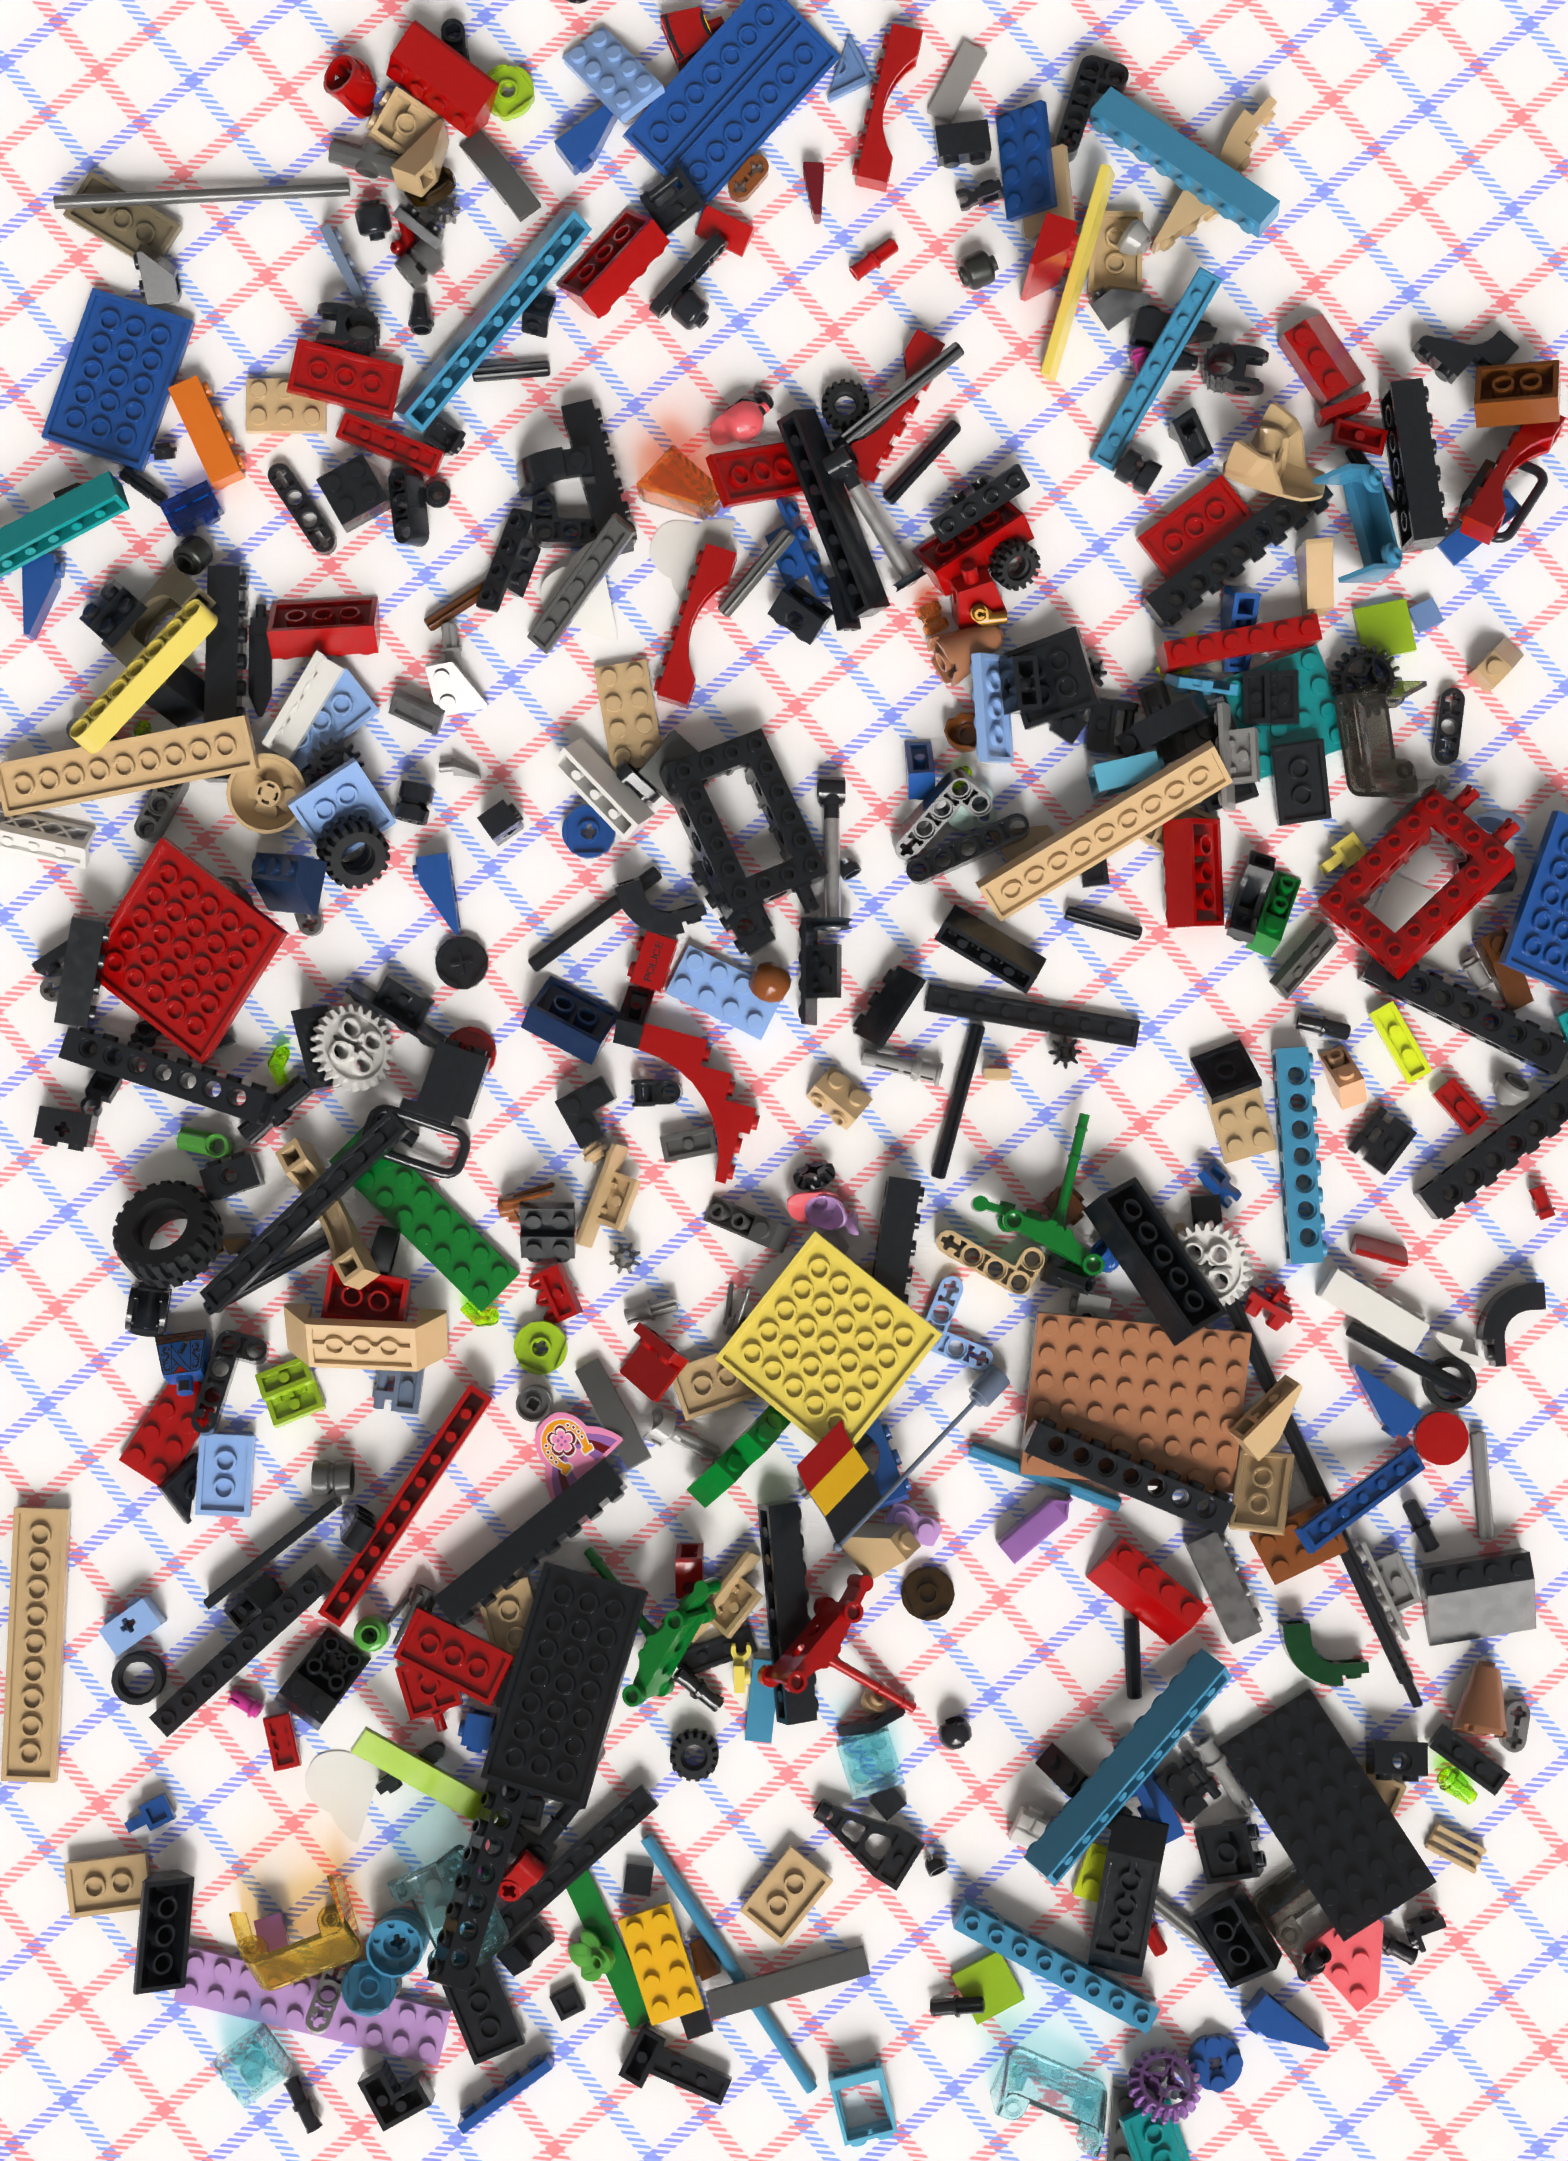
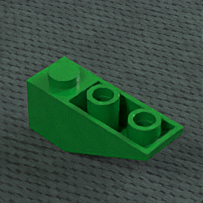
(1274, 913)

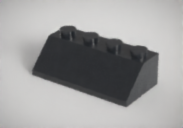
(163, 1932)

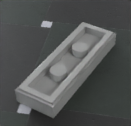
(957, 82)

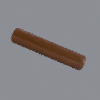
(454, 607)

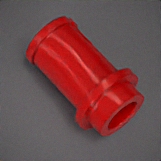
(1542, 1202)

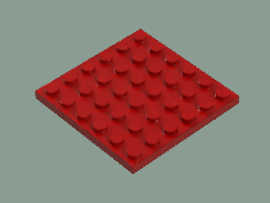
(186, 950)

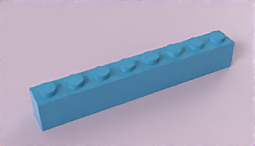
(1184, 162)

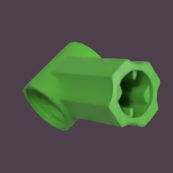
(203, 1142)

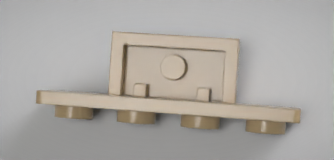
(611, 1198)
(734, 1599)

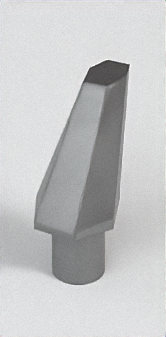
(459, 768)

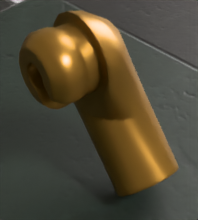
(986, 617)

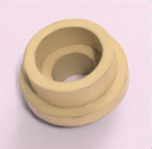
(594, 1152)
(872, 1702)

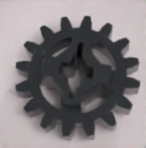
(338, 754)

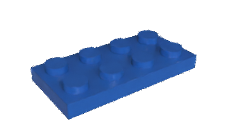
(1026, 161)

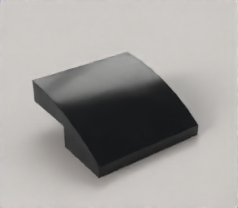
(1271, 698)

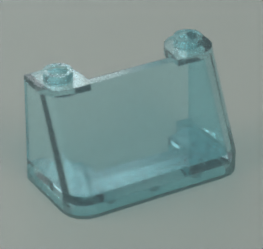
(431, 1890)
(1052, 2087)

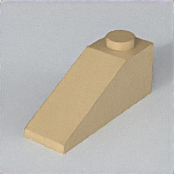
(1265, 1422)

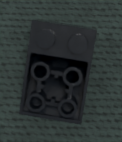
(322, 1678)

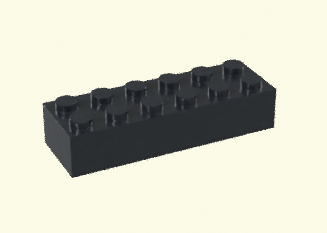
(1413, 465)
(1154, 1261)

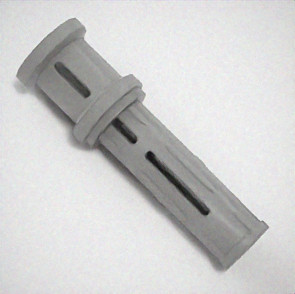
(914, 1068)
(1217, 1763)

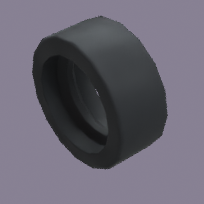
(385, 1248)
(1455, 1403)
(118, 1683)

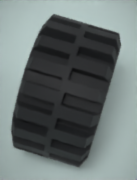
(367, 865)

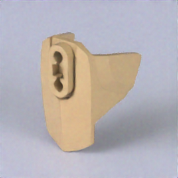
(1275, 459)

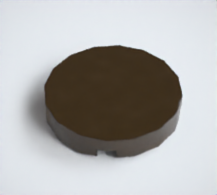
(443, 188)
(927, 1593)

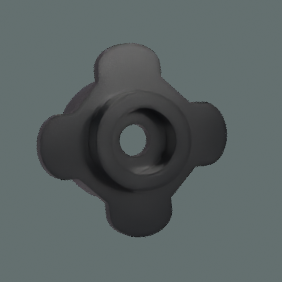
(145, 1034)

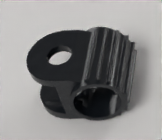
(347, 318)
(1234, 381)
(147, 1309)

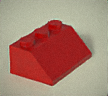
(1320, 360)
(382, 1299)

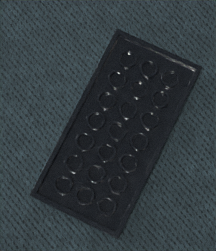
(564, 1685)
(1327, 1815)

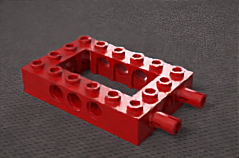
(1486, 868)

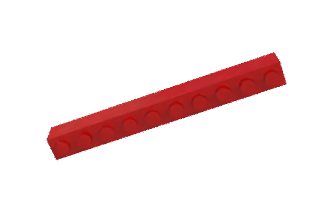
(407, 1504)

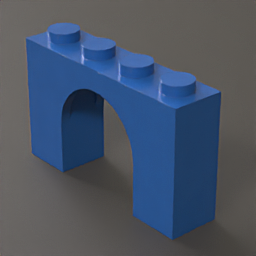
(887, 1470)

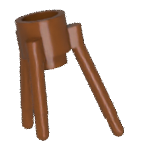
(509, 1205)

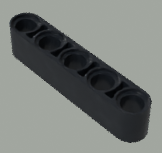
(977, 838)

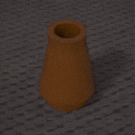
(704, 1959)

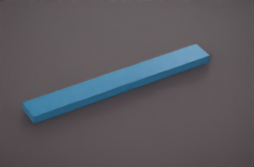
(1156, 368)

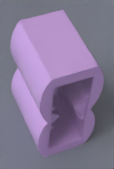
(921, 1525)

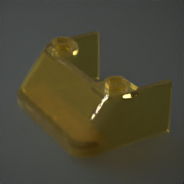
(332, 1947)

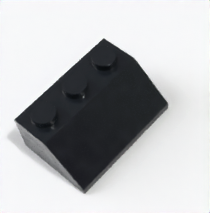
(888, 1007)
(304, 1021)
(1235, 1936)

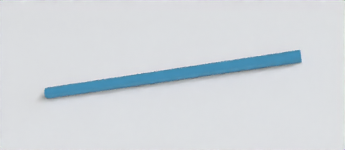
(726, 1960)

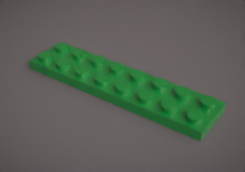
(435, 1229)

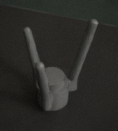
(734, 1322)
(419, 1597)

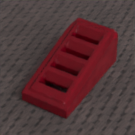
(814, 181)

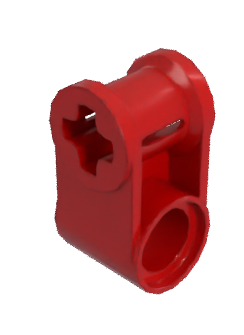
(521, 1875)

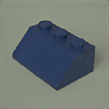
(289, 882)
(570, 1020)

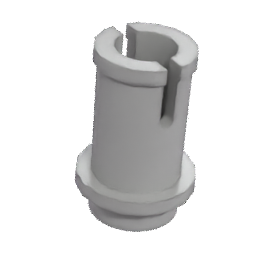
(1476, 972)

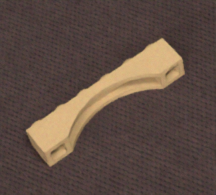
(347, 1247)

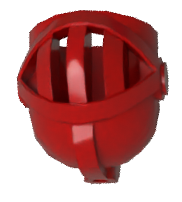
(354, 86)

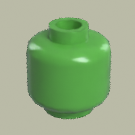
(368, 1641)

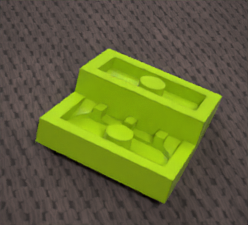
(290, 1392)

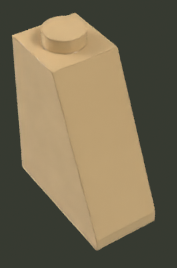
(1316, 576)
(880, 1547)

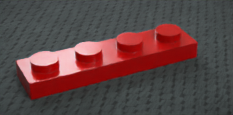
(390, 445)

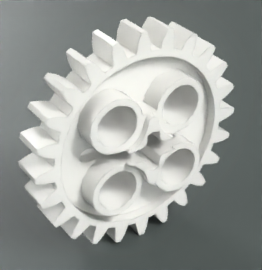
(351, 1048)
(1208, 1241)

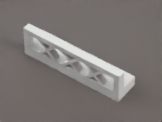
(303, 706)
(39, 844)

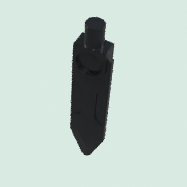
(259, 661)

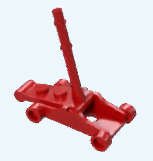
(821, 1642)

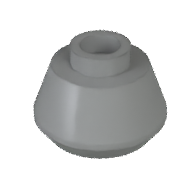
(1135, 239)
(1510, 1089)

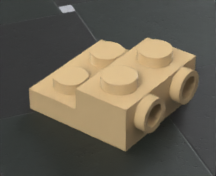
(400, 121)

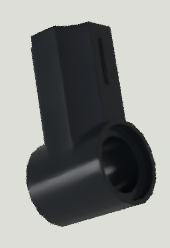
(1063, 1274)

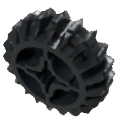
(1367, 670)

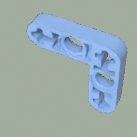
(941, 1346)

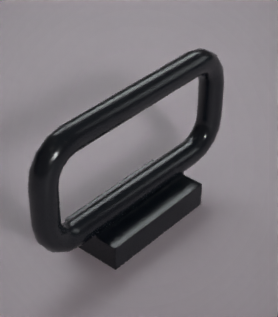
(1525, 509)
(429, 1118)

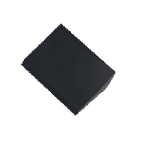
(179, 697)

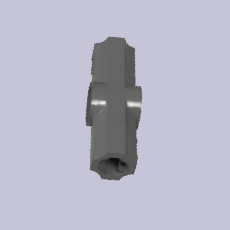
(366, 159)

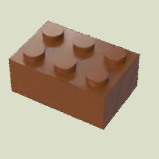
(1517, 393)
(1285, 1554)

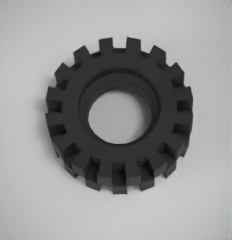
(840, 390)
(1025, 570)
(690, 1771)

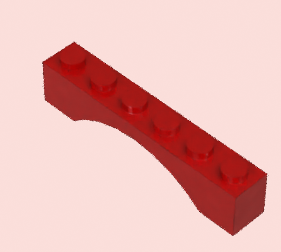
(900, 58)
(878, 445)
(1488, 508)
(713, 574)
(1237, 642)

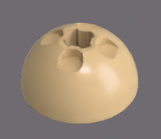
(254, 801)

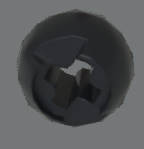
(955, 1732)

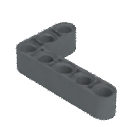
(149, 812)

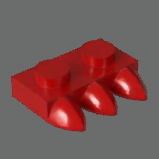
(556, 1293)

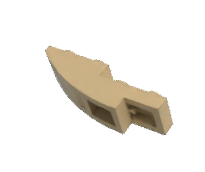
(1244, 134)

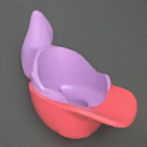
(823, 1210)

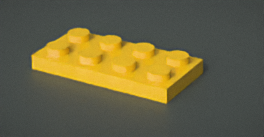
(660, 1963)

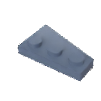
(344, 263)

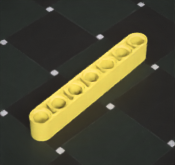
(143, 676)

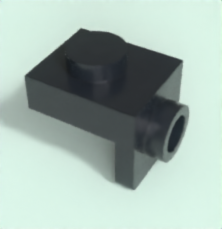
(538, 315)
(443, 437)
(1425, 1923)

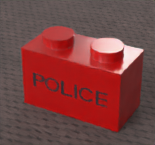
(652, 962)

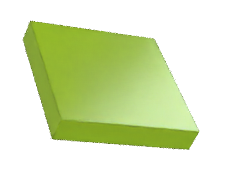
(1386, 627)
(993, 1981)

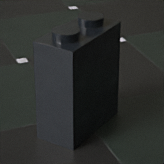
(455, 1078)

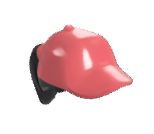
(742, 420)

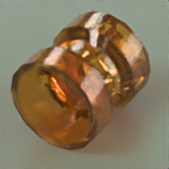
(932, 618)

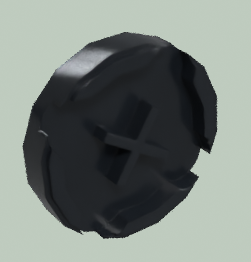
(462, 963)

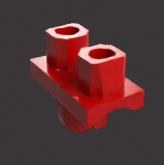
(1279, 1312)

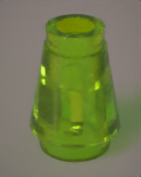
(1456, 1785)

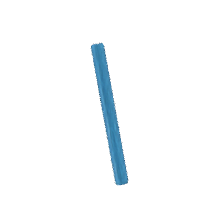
(1065, 1485)

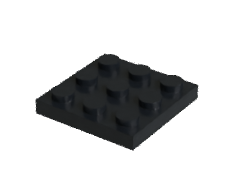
(1063, 675)

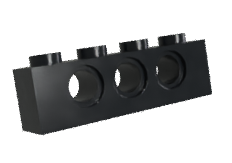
(749, 943)

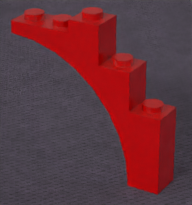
(729, 1118)

